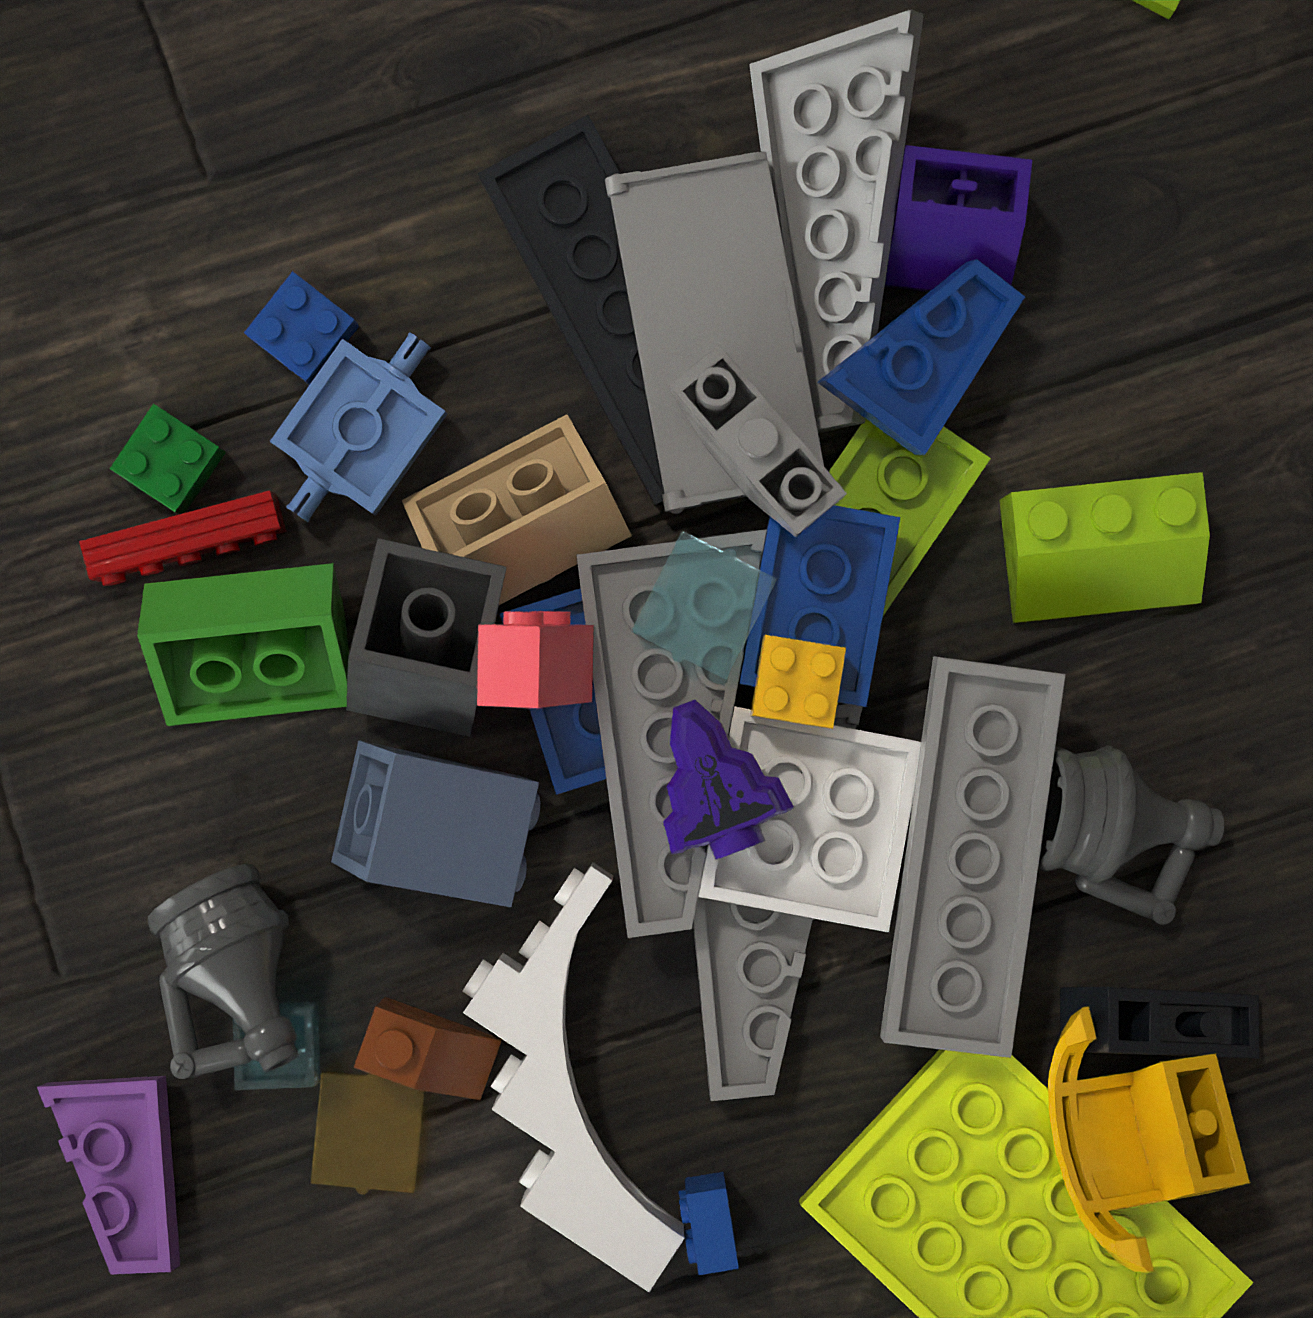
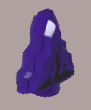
(717, 789)

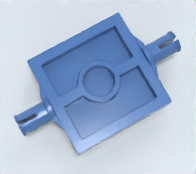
(358, 427)

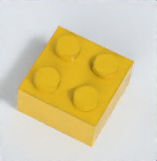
(798, 681)

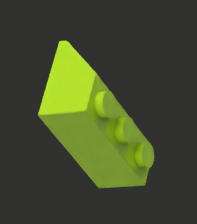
(1105, 547)

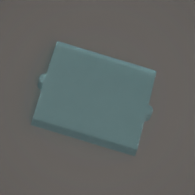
(704, 605)

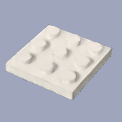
(848, 826)

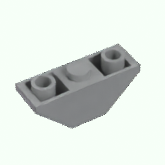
(754, 443)

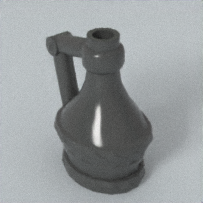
(1106, 816)
(225, 948)

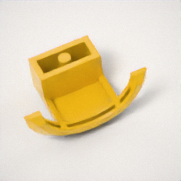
(1138, 1137)

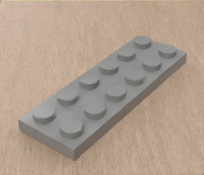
(972, 857)

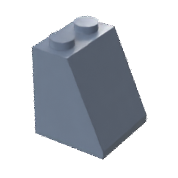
(435, 825)

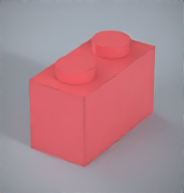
(535, 661)

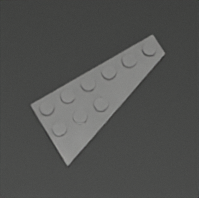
(835, 157)
(635, 703)
(749, 984)

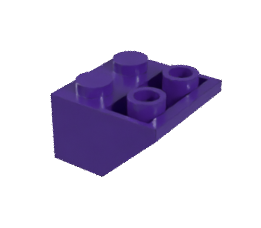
(955, 212)

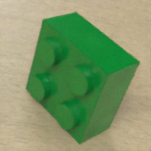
(167, 460)

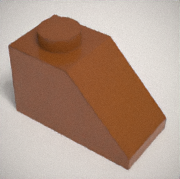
(426, 1051)

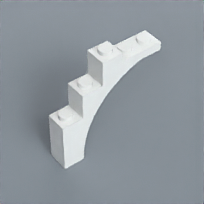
(578, 1183)

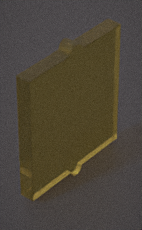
(367, 1133)

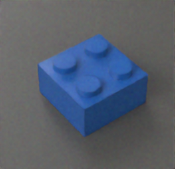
(301, 327)
(711, 1233)

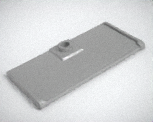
(702, 273)

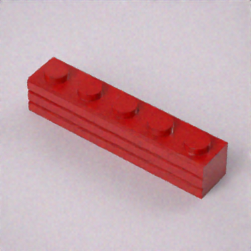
(183, 538)

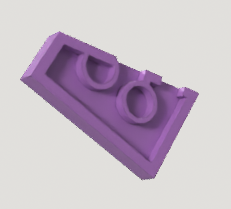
(124, 1161)

